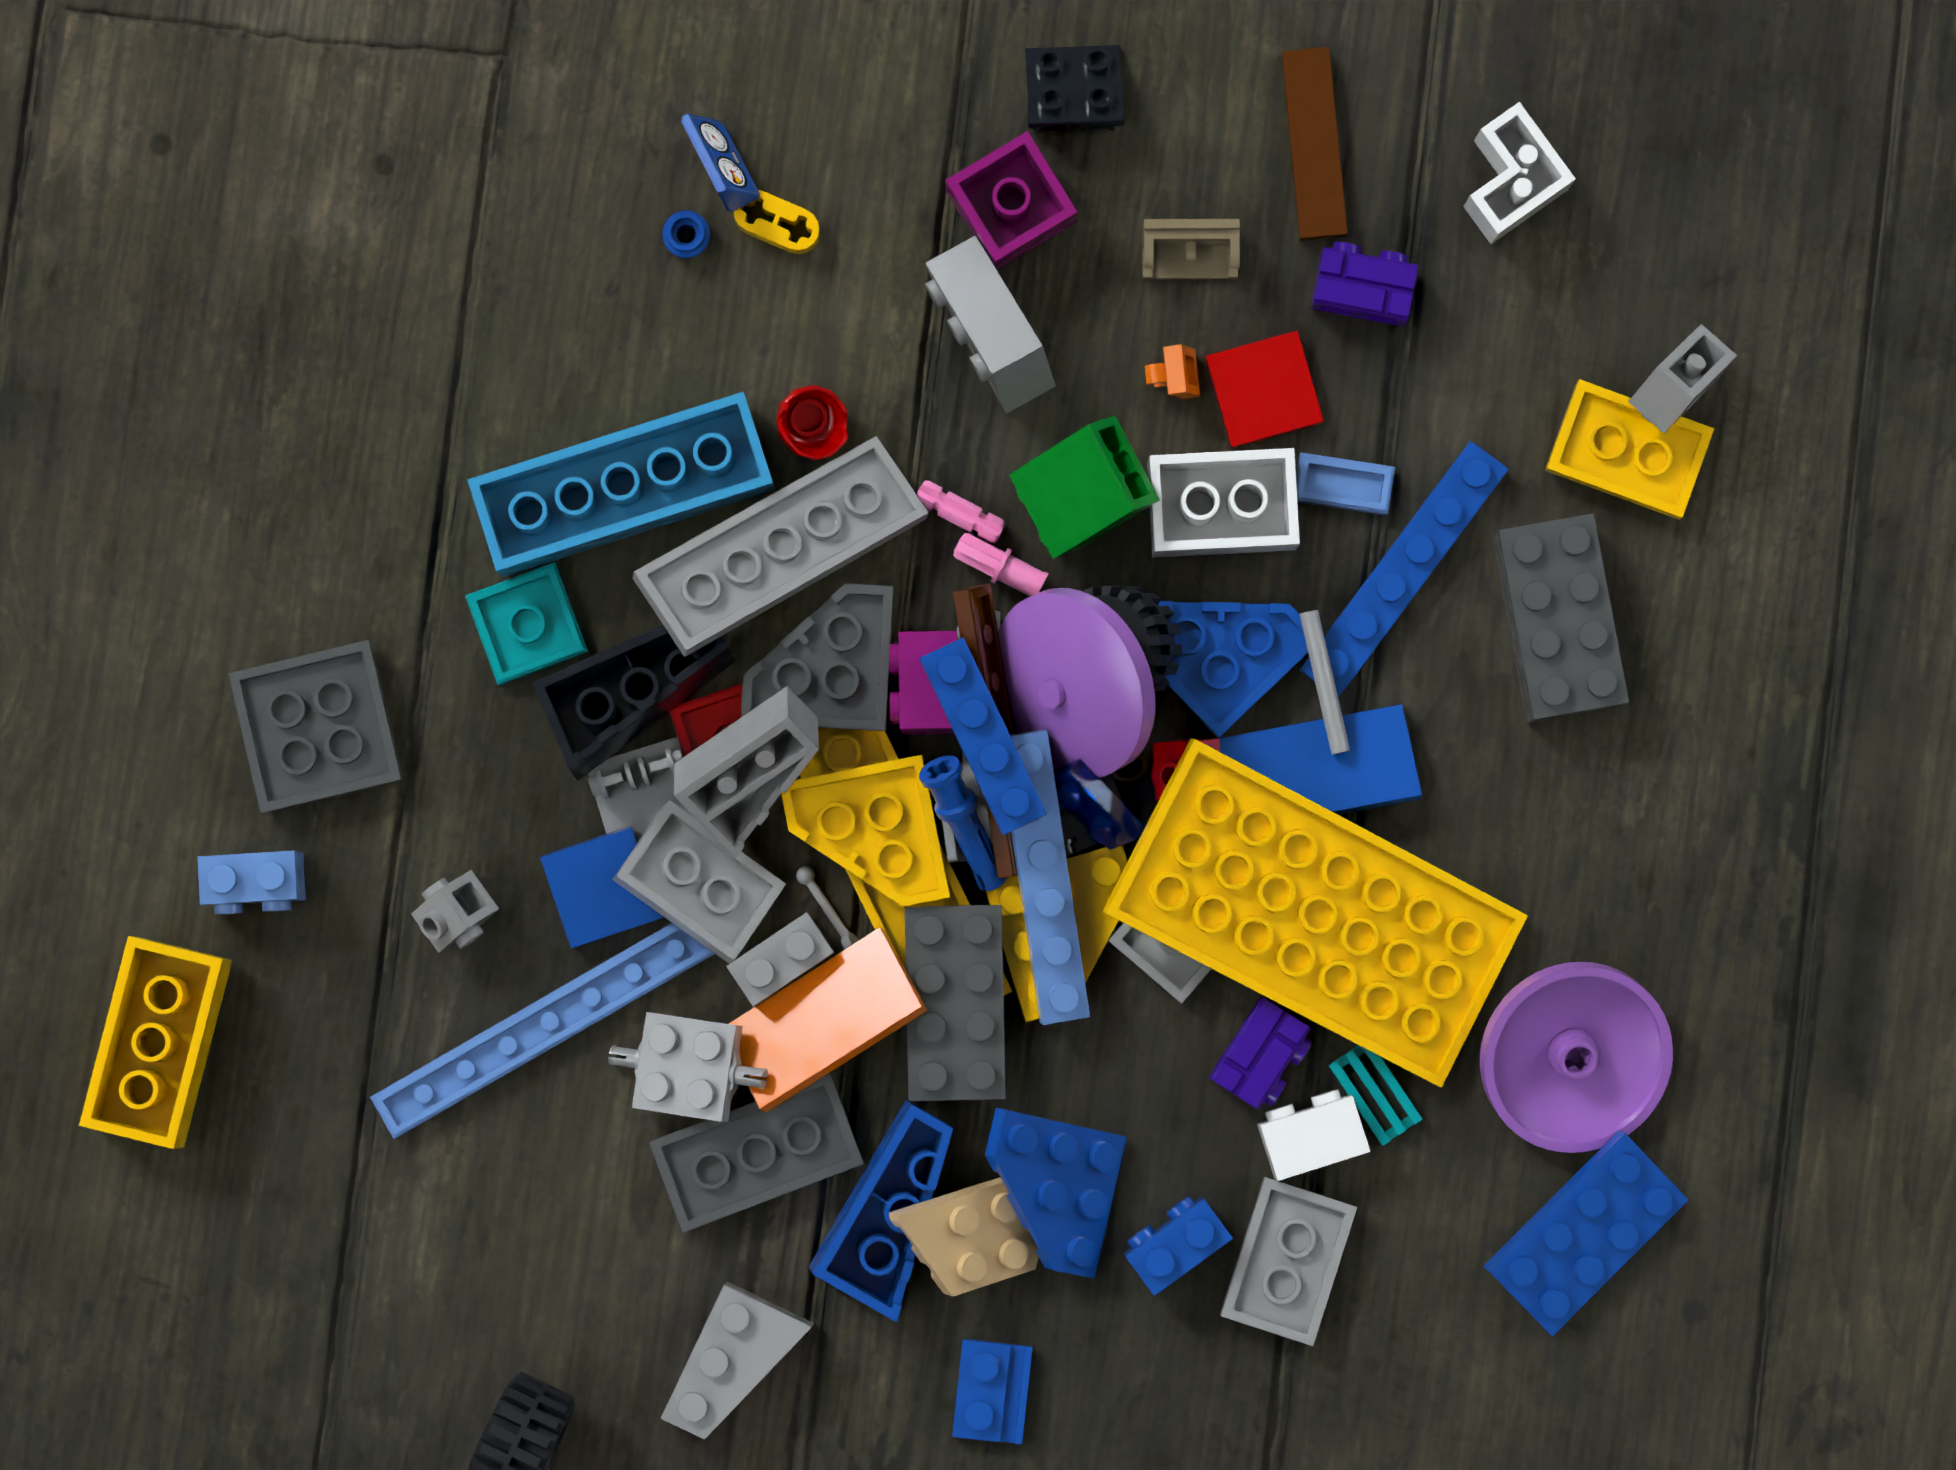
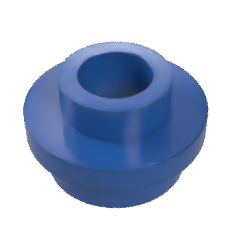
(682, 220)

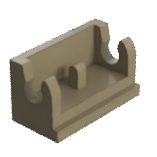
(1190, 249)

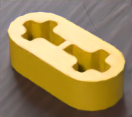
(772, 232)

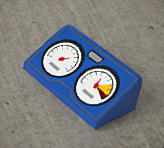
(721, 161)

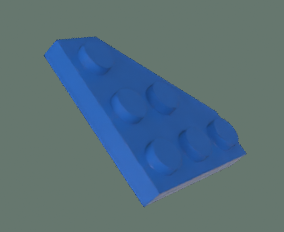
(1232, 656)
(1058, 1184)

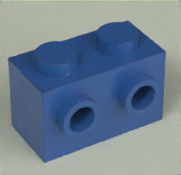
(1177, 1245)

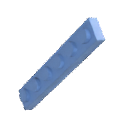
(1048, 894)

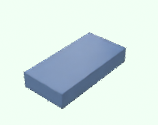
(1344, 483)

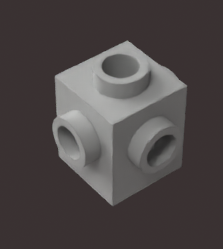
(454, 911)

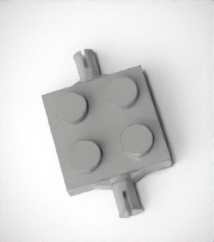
(687, 1067)

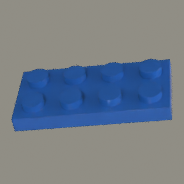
(1586, 1233)

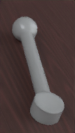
(805, 876)

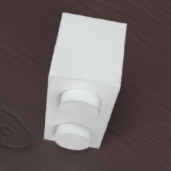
(1312, 1136)

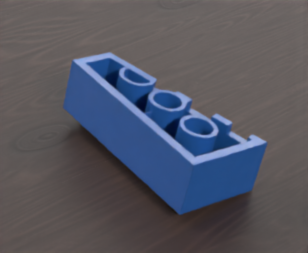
(864, 1248)

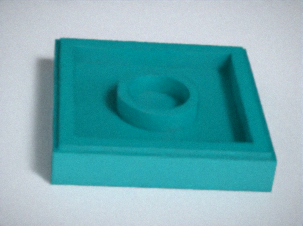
(526, 624)

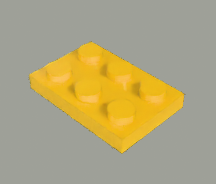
(1623, 454)

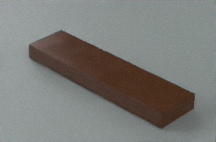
(1314, 144)

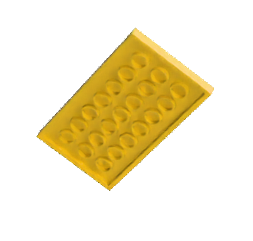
(1315, 913)

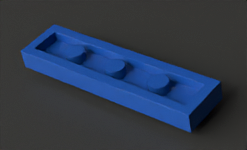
(982, 736)

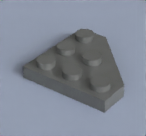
(833, 661)

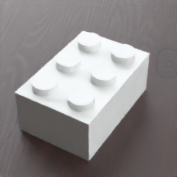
(1224, 502)

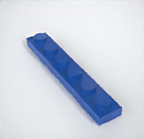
(1409, 563)

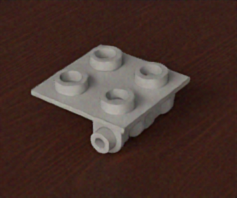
(636, 786)

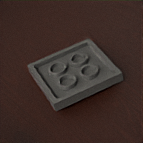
(315, 727)

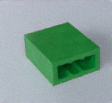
(1083, 487)

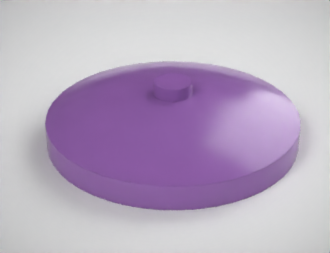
(1078, 677)
(1576, 1056)

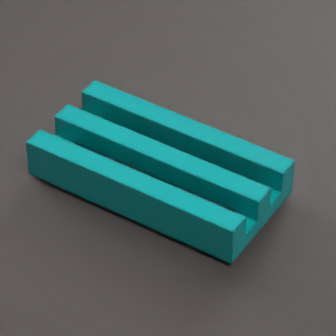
(1398, 1126)

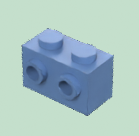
(251, 879)

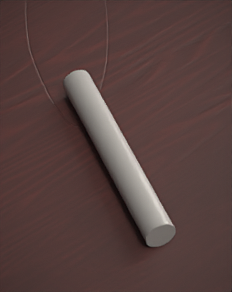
(1324, 682)

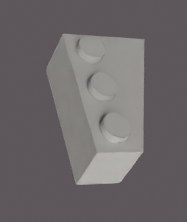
(990, 323)
(747, 767)
(731, 1356)

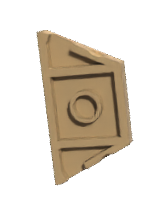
(968, 1237)

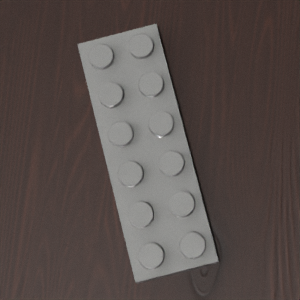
(780, 546)

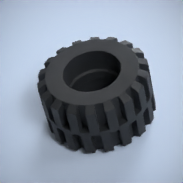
(1148, 624)
(524, 1427)

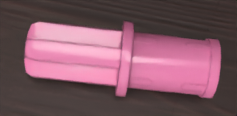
(999, 565)

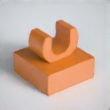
(1177, 373)

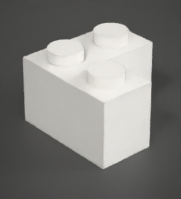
(1526, 169)

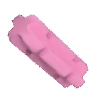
(960, 512)

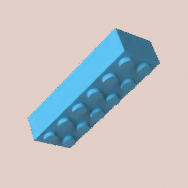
(621, 484)

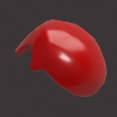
(812, 422)

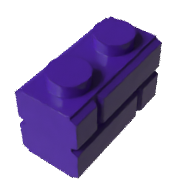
(1364, 284)
(1261, 1053)

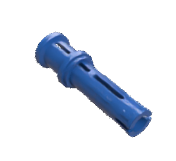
(957, 807)

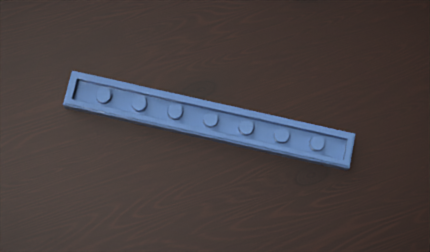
(538, 1028)

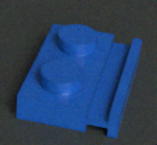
(992, 1391)

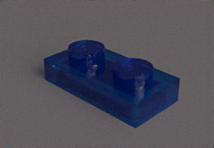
(1095, 805)

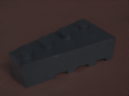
(622, 692)

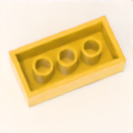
(155, 1042)

